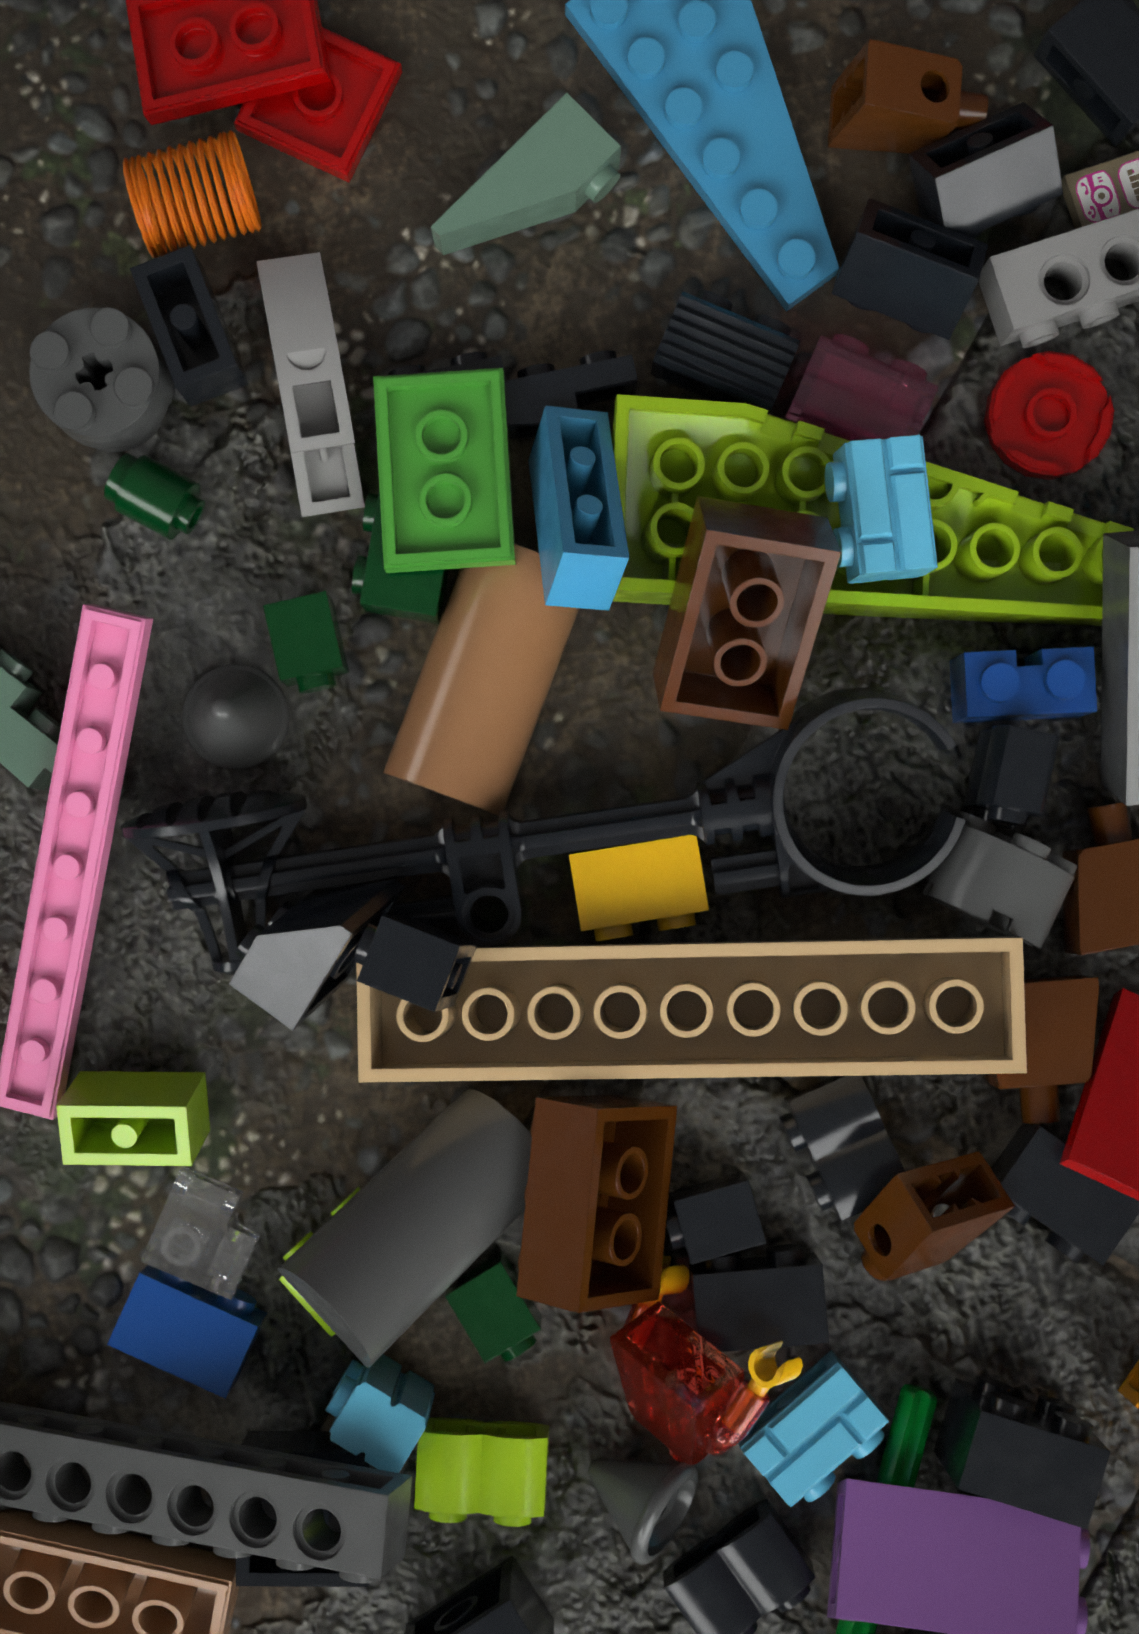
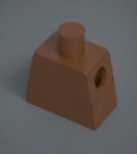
(900, 100)
(1104, 895)
(1058, 1043)
(901, 1225)

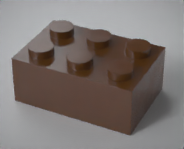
(744, 612)
(596, 1201)

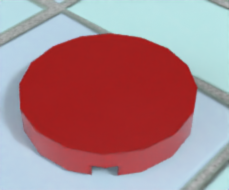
(1049, 415)

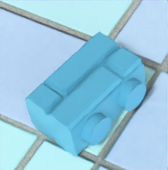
(882, 509)
(380, 1412)
(814, 1431)

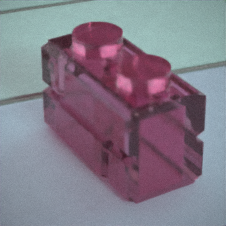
(859, 394)

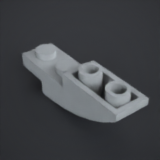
(311, 384)

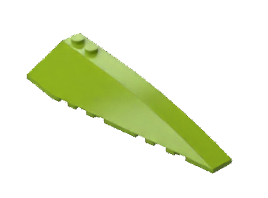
(994, 548)

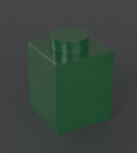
(306, 642)
(492, 1312)

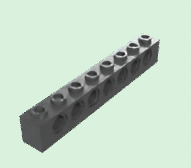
(365, 1500)

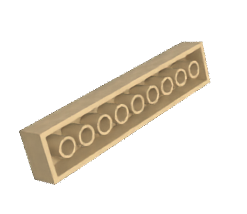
(710, 1012)

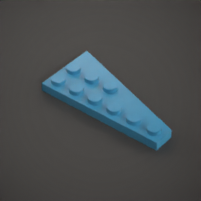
(719, 113)

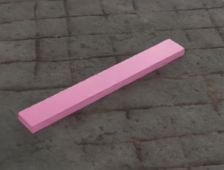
(73, 858)

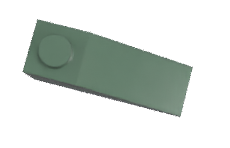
(537, 180)

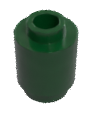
(154, 495)

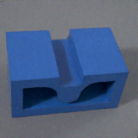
(1049, 686)
(188, 1330)

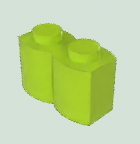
(482, 1470)

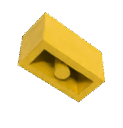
(639, 884)

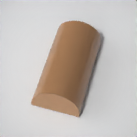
(482, 685)
(101, 1583)

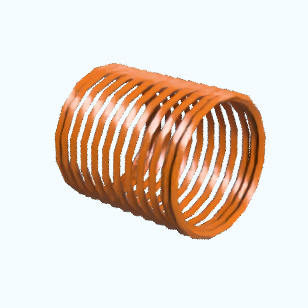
(162, 219)

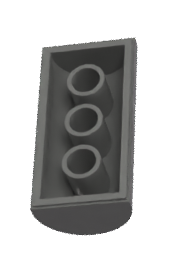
(415, 1225)

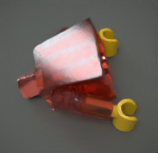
(684, 1384)

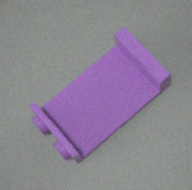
(953, 1563)

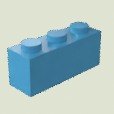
(577, 509)

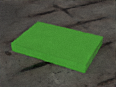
(444, 470)

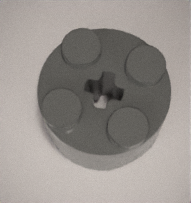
(67, 367)
(1002, 881)

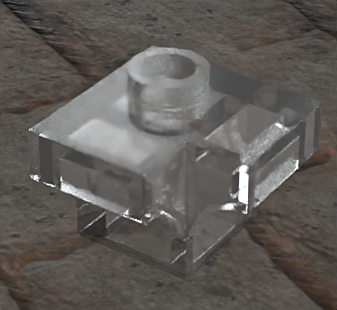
(201, 1235)

